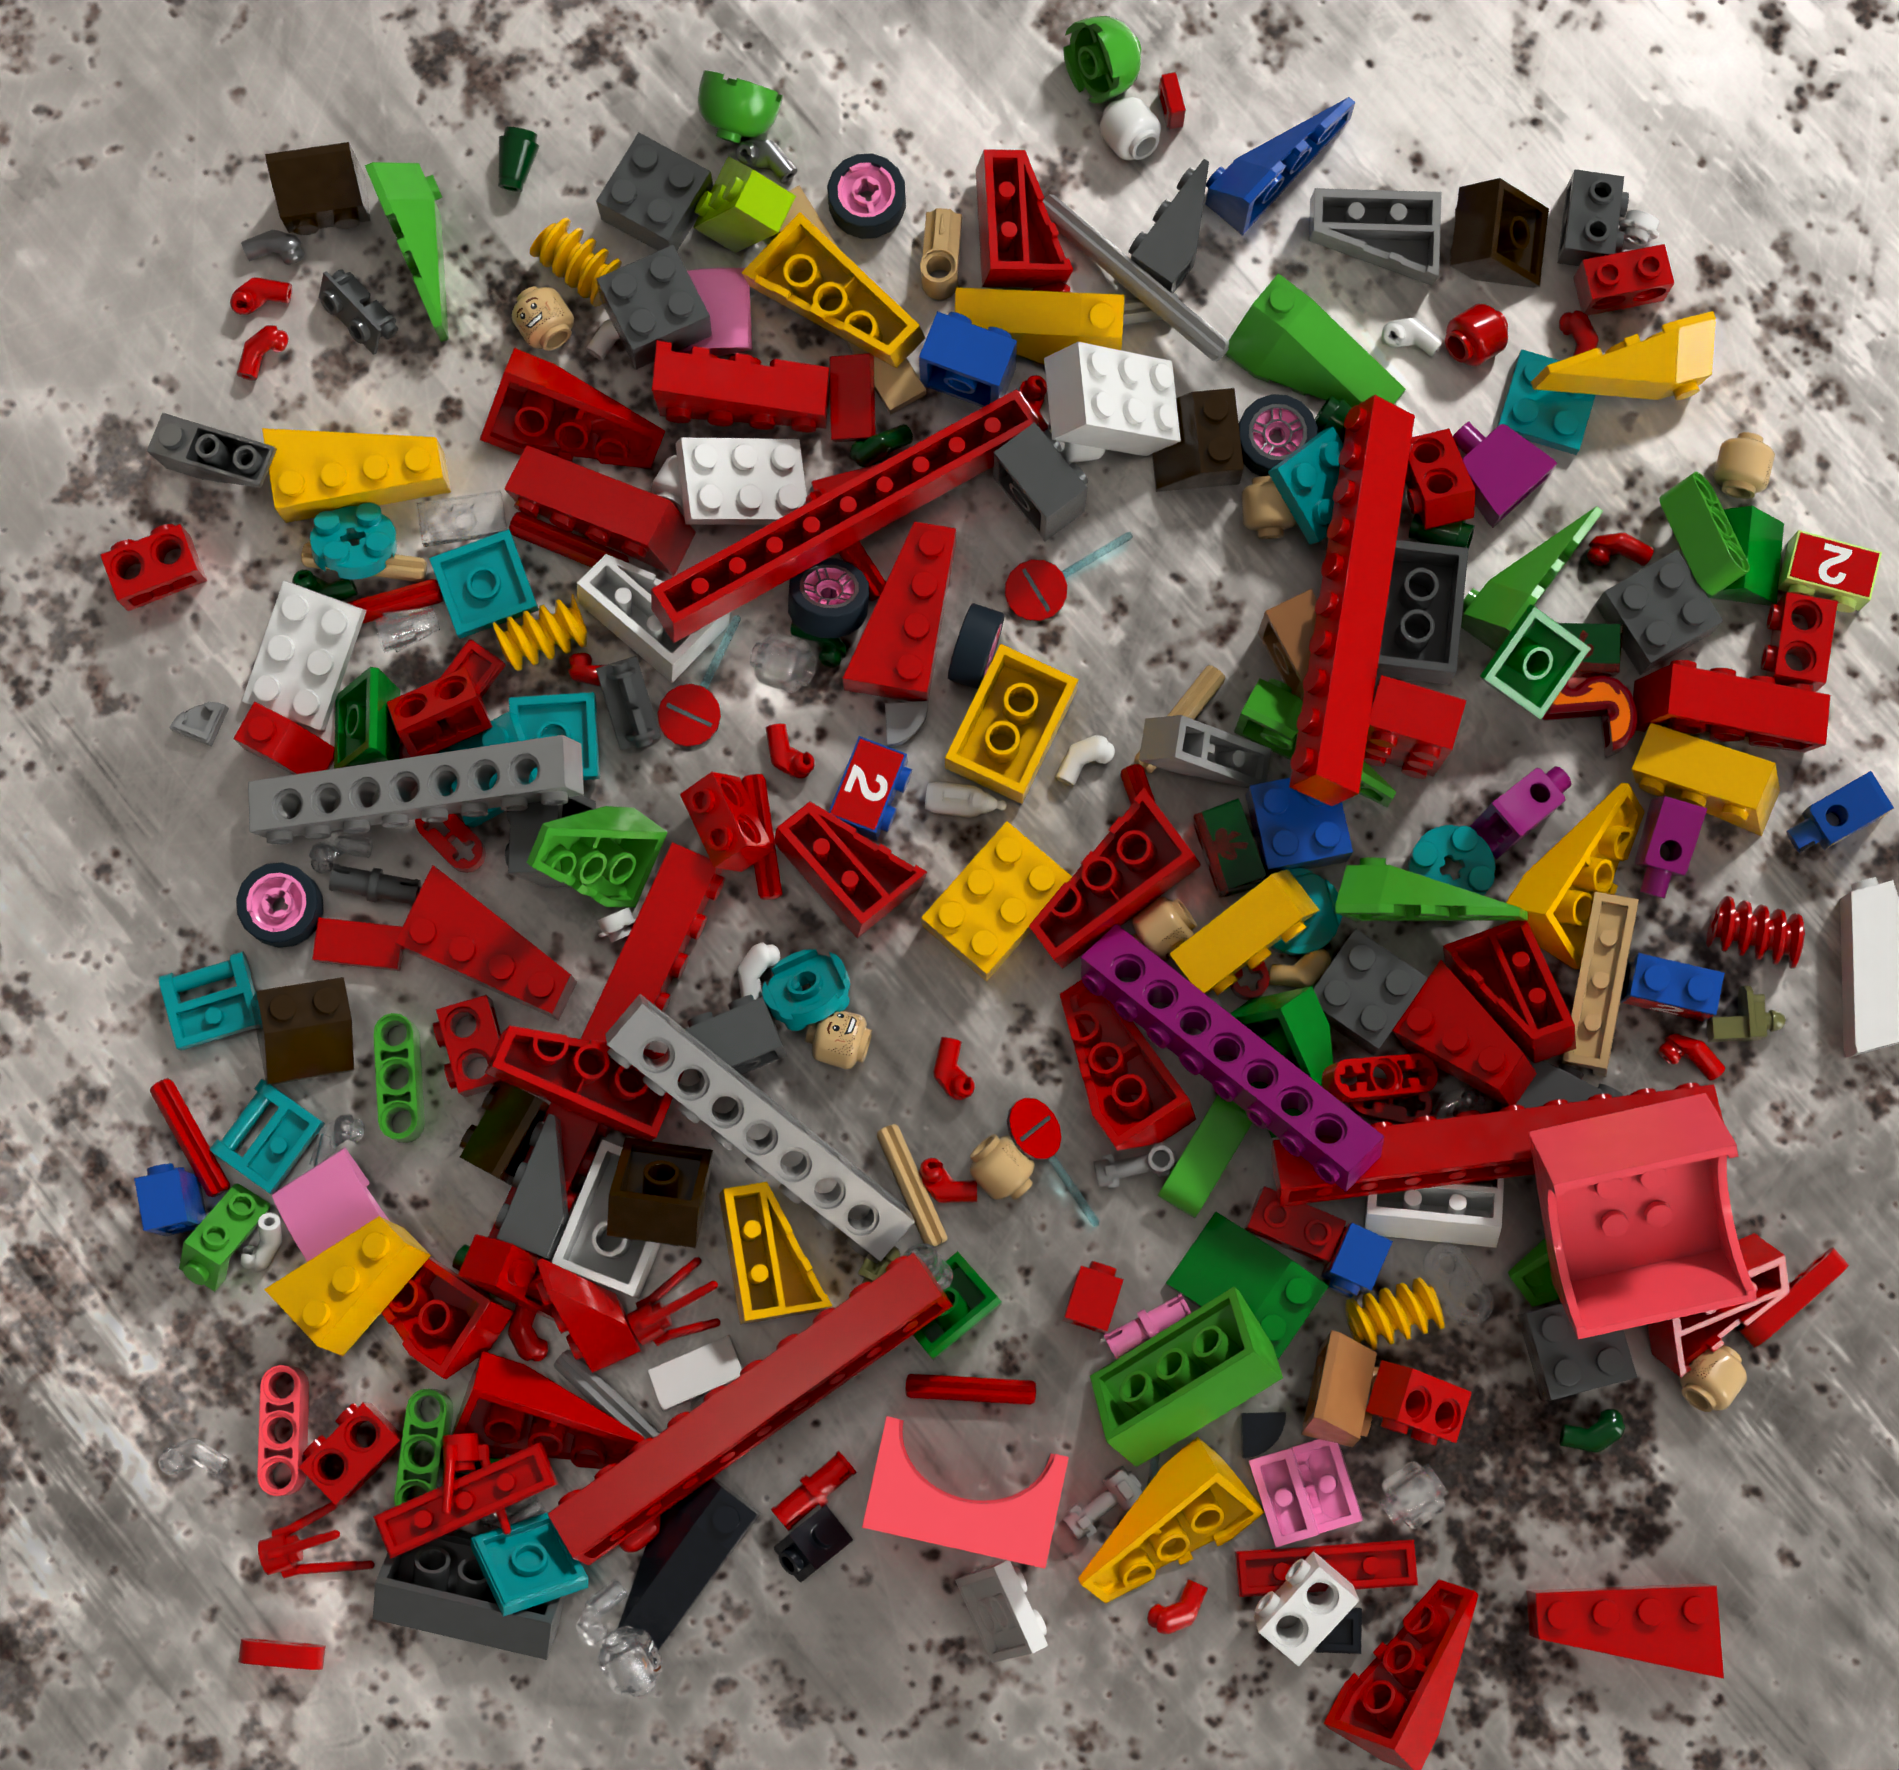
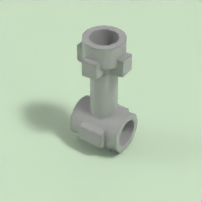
(1157, 1161)
(1122, 1489)

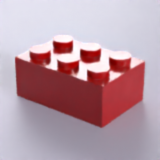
(1411, 727)

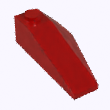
(565, 417)
(519, 1407)

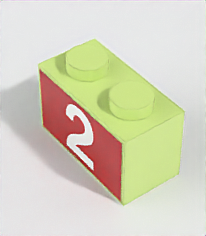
(1829, 570)

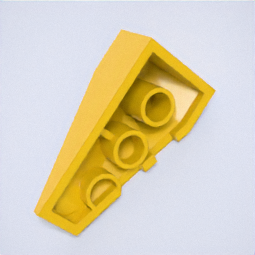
(1654, 368)
(1181, 1509)

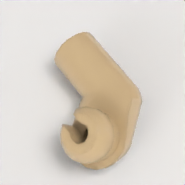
(1303, 973)

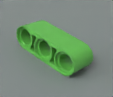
(1704, 533)
(389, 1059)
(1206, 1156)
(416, 1431)

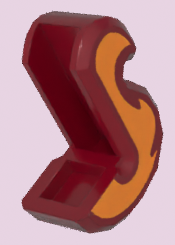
(1601, 698)

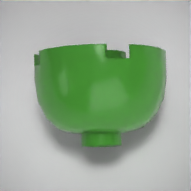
(1102, 57)
(737, 106)

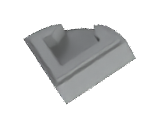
(904, 721)
(201, 722)

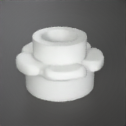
(1639, 227)
(616, 925)

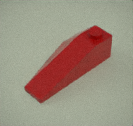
(1123, 1076)
(445, 1319)
(1405, 1690)

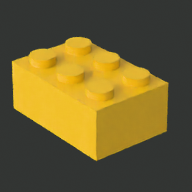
(1011, 723)
(994, 901)

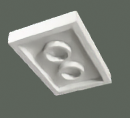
(739, 480)
(304, 655)
(1002, 1611)

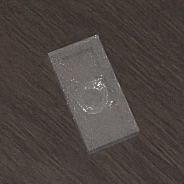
(461, 518)

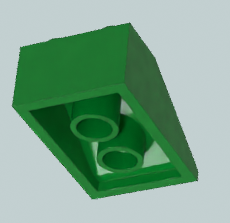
(1294, 1027)
(1270, 1282)

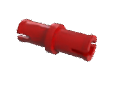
(813, 1490)

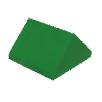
(1762, 544)
(1535, 662)
(364, 722)
(971, 1304)

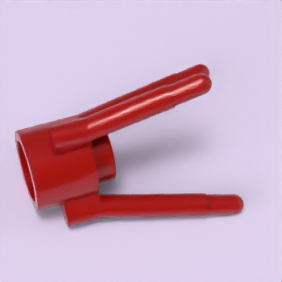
(652, 1319)
(460, 1455)
(283, 1551)

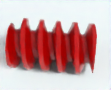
(1758, 930)

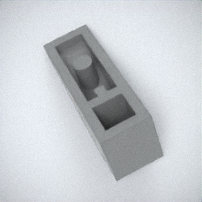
(1203, 751)

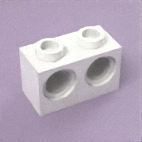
(1316, 1613)

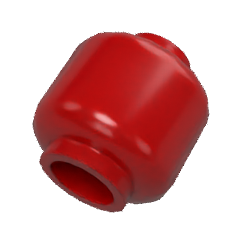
(1476, 335)

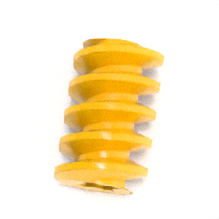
(573, 259)
(542, 633)
(1393, 1313)

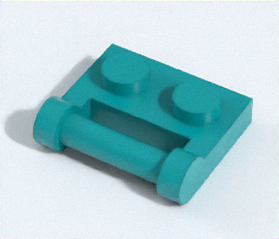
(213, 1014)
(276, 1146)

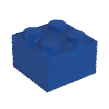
(967, 359)
(1295, 828)

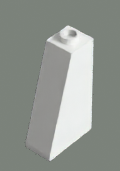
(1870, 966)

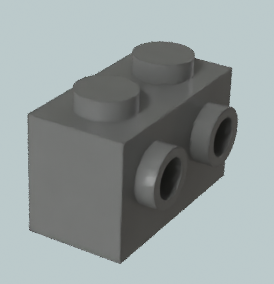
(1592, 217)

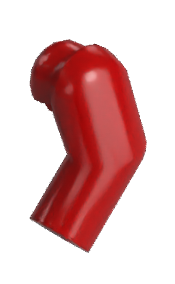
(1581, 329)
(1033, 392)
(583, 670)
(943, 1187)
(524, 1336)

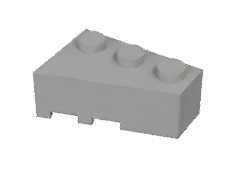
(1381, 228)

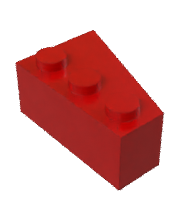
(1014, 228)
(845, 868)
(1515, 987)
(1464, 1038)
(1685, 1338)

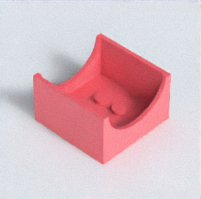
(1640, 1215)
(1003, 1528)

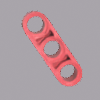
(271, 1410)

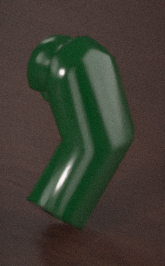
(877, 447)
(339, 589)
(832, 648)
(1597, 1437)

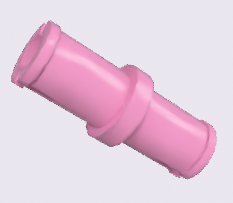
(1146, 1326)

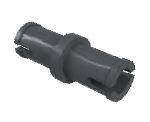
(374, 884)

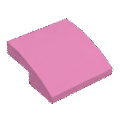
(728, 304)
(326, 1204)
(1305, 1491)

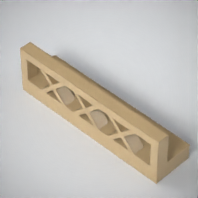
(1601, 980)

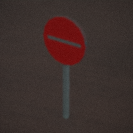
(1039, 589)
(691, 712)
(1038, 1136)

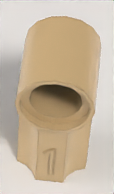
(941, 252)

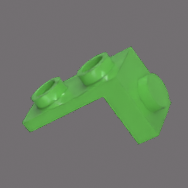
(219, 1235)

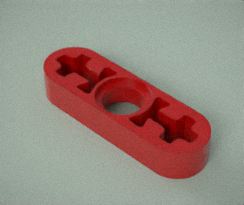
(1393, 1067)
(1802, 1291)

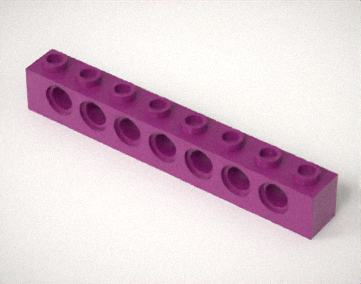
(1122, 956)

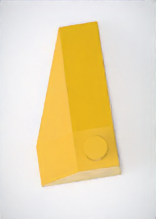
(1045, 319)
(1563, 882)

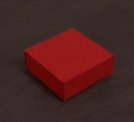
(1171, 101)

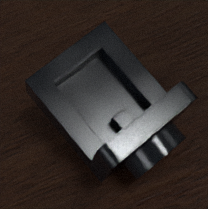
(812, 1544)

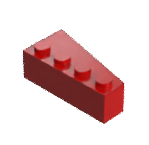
(739, 390)
(600, 509)
(905, 627)
(1732, 707)
(1115, 881)
(473, 942)
(581, 1079)
(1643, 1623)

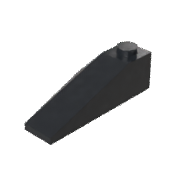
(685, 1557)

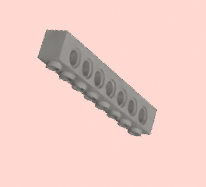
(276, 799)
(646, 1023)

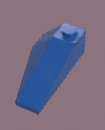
(1261, 175)

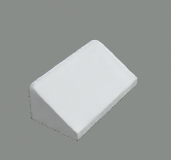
(695, 1373)

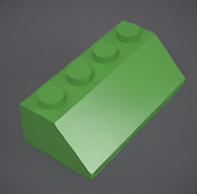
(1184, 1378)

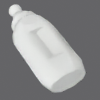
(960, 800)

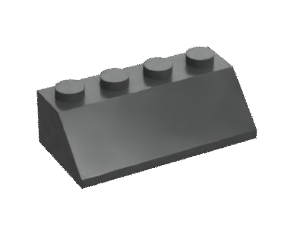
(446, 1594)

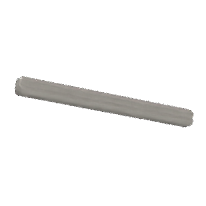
(1136, 279)

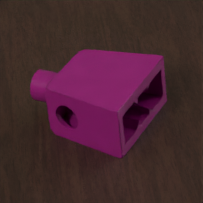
(1502, 468)
(1522, 809)
(1678, 827)

